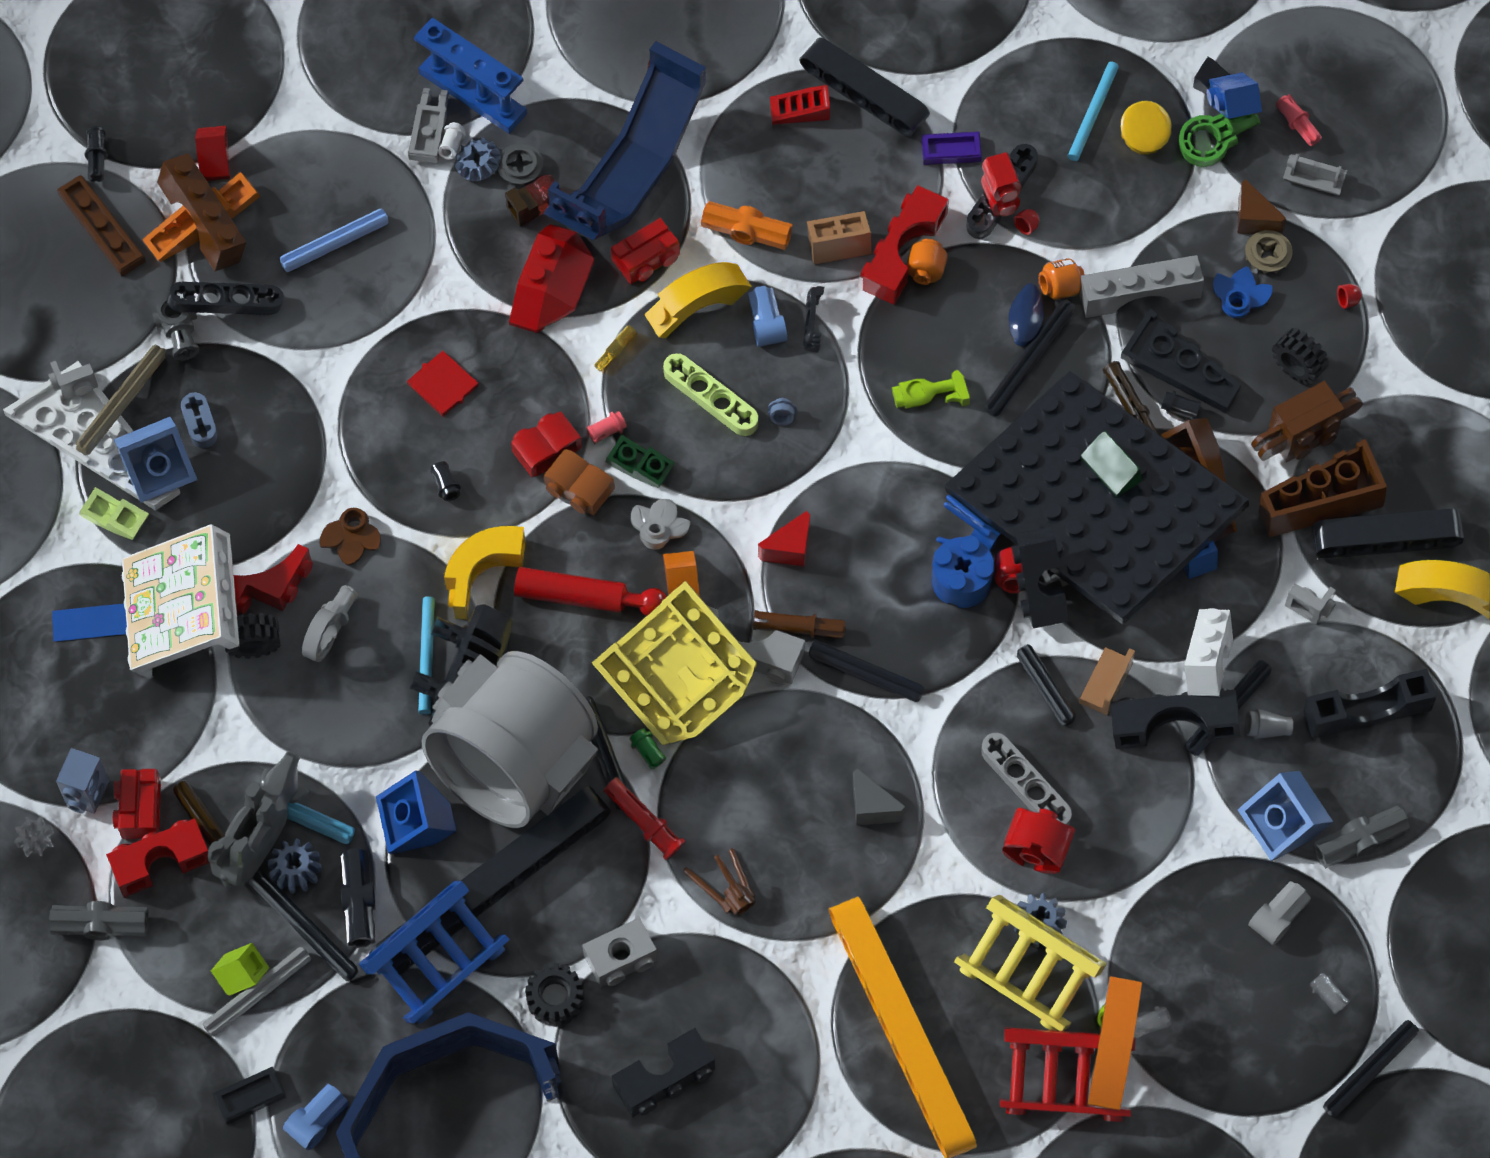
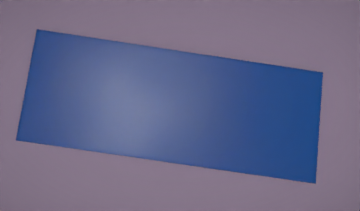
(89, 622)

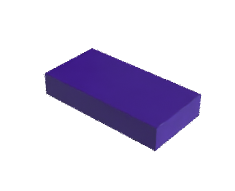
(951, 148)

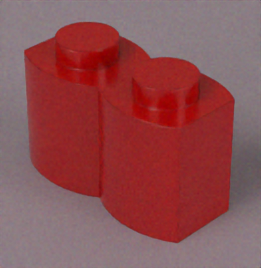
(1001, 184)
(542, 445)

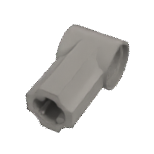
(1275, 919)

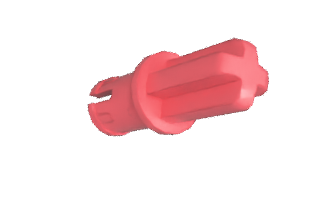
(1298, 119)

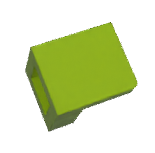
(240, 969)

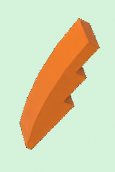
(180, 229)

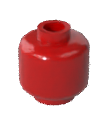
(1006, 571)

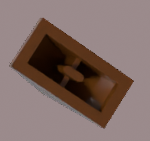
(1256, 212)

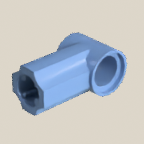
(767, 324)
(310, 1123)

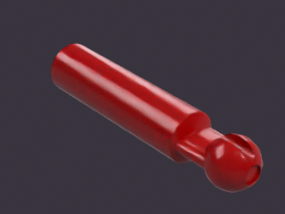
(583, 591)

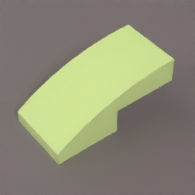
(113, 515)

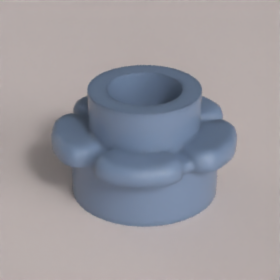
(782, 411)

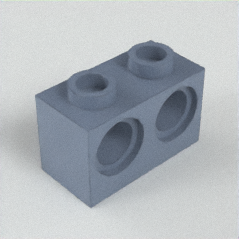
(82, 781)

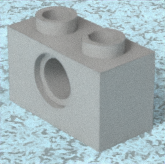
(630, 938)

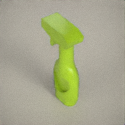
(921, 391)

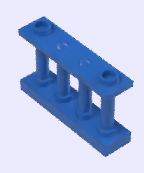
(470, 75)
(405, 941)

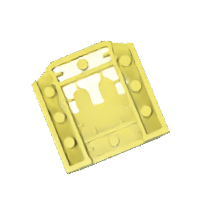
(678, 667)

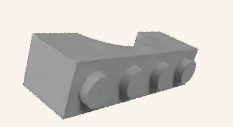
(1109, 290)
(776, 655)

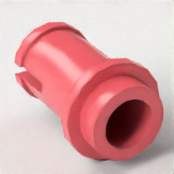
(607, 427)

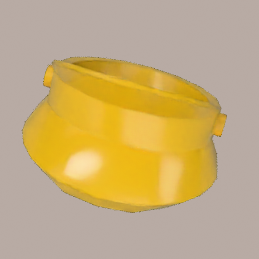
(1145, 127)

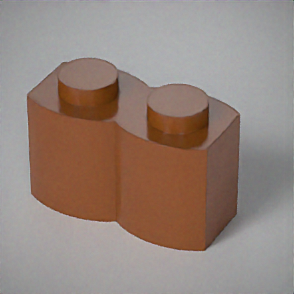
(579, 482)

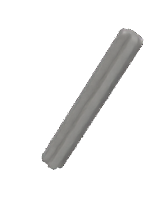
(254, 994)

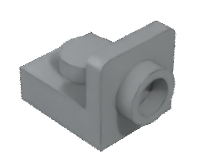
(1308, 605)

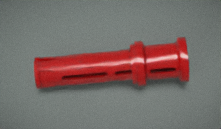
(653, 828)

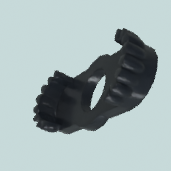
(812, 339)

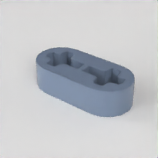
(205, 418)

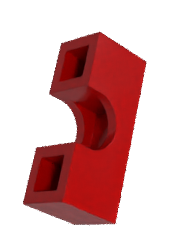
(132, 861)

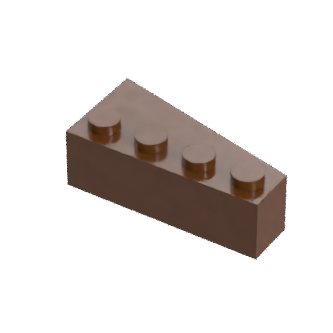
(1327, 491)

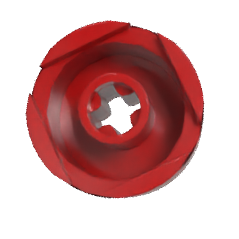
(1038, 840)

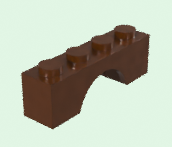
(217, 233)

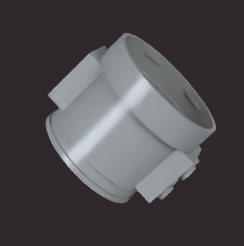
(510, 737)

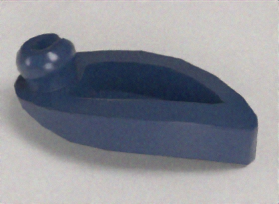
(1026, 315)

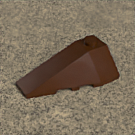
(1199, 443)

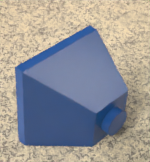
(414, 814)

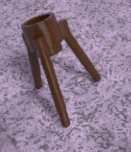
(738, 897)

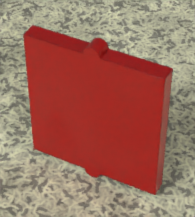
(442, 383)

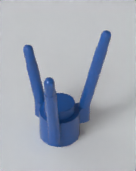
(983, 532)

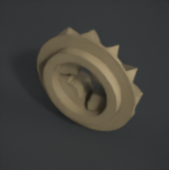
(1268, 240)

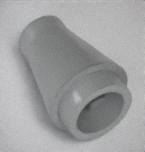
(1266, 724)

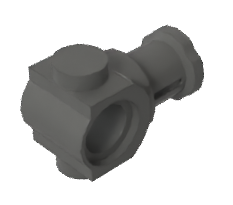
(177, 330)

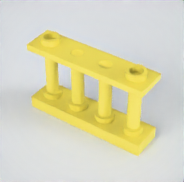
(1057, 948)

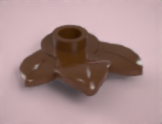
(350, 540)

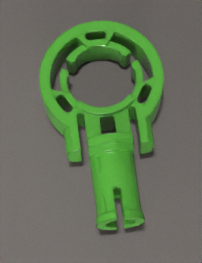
(1214, 126)

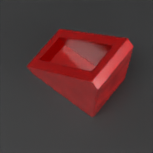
(213, 152)
(788, 543)

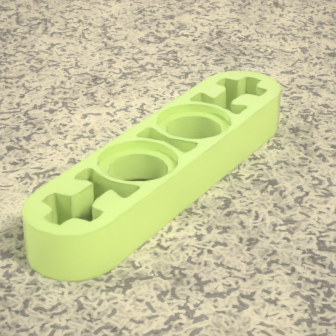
(707, 397)

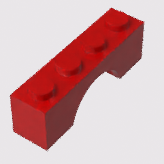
(920, 216)

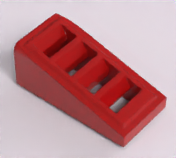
(807, 95)

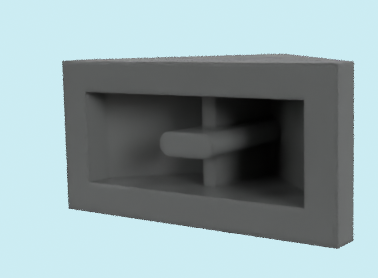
(873, 803)

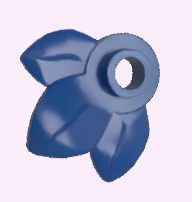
(1242, 290)

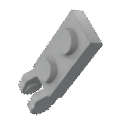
(428, 127)

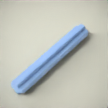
(334, 240)

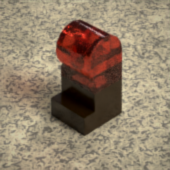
(530, 200)

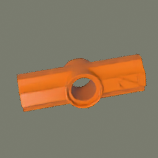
(746, 225)

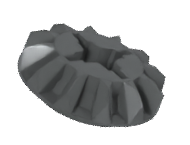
(531, 158)

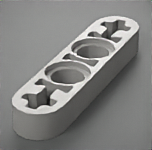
(1022, 784)

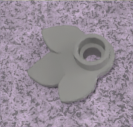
(658, 523)

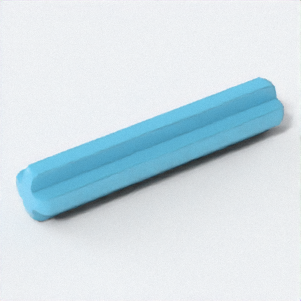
(320, 822)

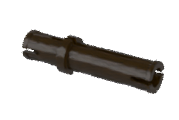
(1116, 376)

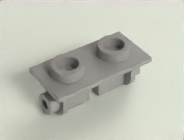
(1314, 174)

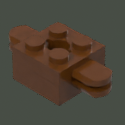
(1306, 422)

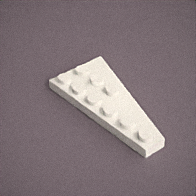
(65, 421)

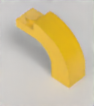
(695, 290)
(476, 554)
(1444, 581)

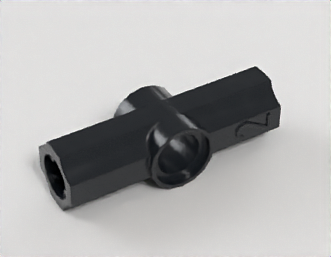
(358, 897)

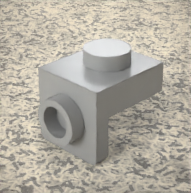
(74, 382)

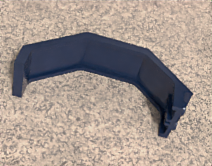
(639, 152)
(435, 1044)

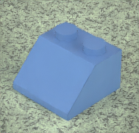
(155, 459)
(1285, 814)

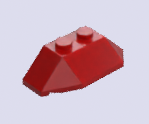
(551, 279)

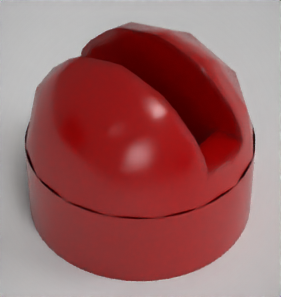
(1026, 221)
(1348, 295)

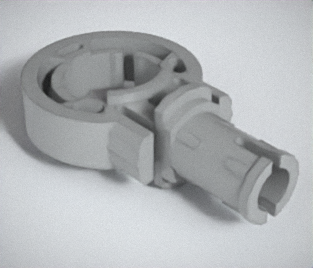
(327, 623)

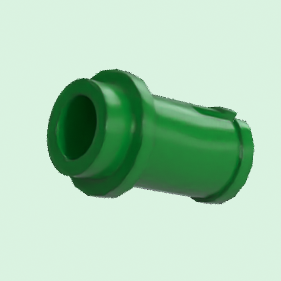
(647, 748)

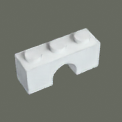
(1208, 647)

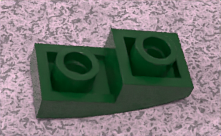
(642, 464)

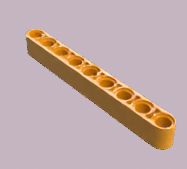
(902, 1028)

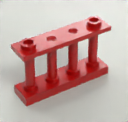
(1052, 1043)

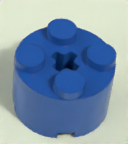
(962, 571)

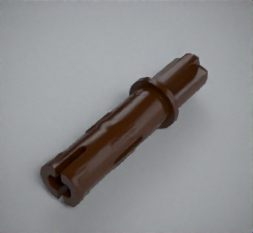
(800, 624)

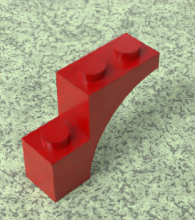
(274, 586)

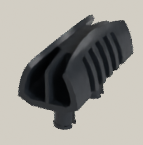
(485, 634)

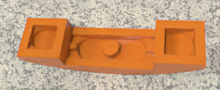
(1115, 1043)

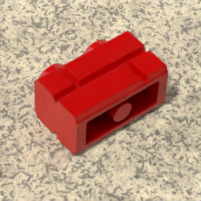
(646, 251)
(138, 803)

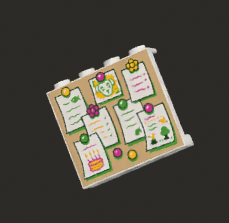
(179, 598)

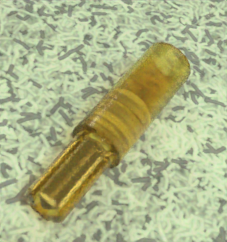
(616, 347)

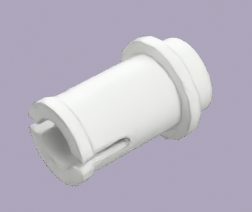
(453, 136)

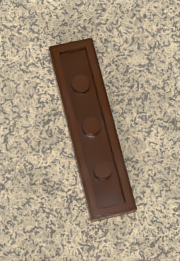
(101, 225)

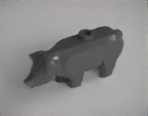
(257, 823)

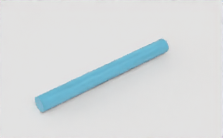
(1093, 111)
(426, 657)

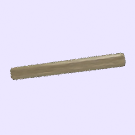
(120, 400)

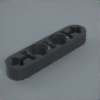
(982, 207)
(225, 294)

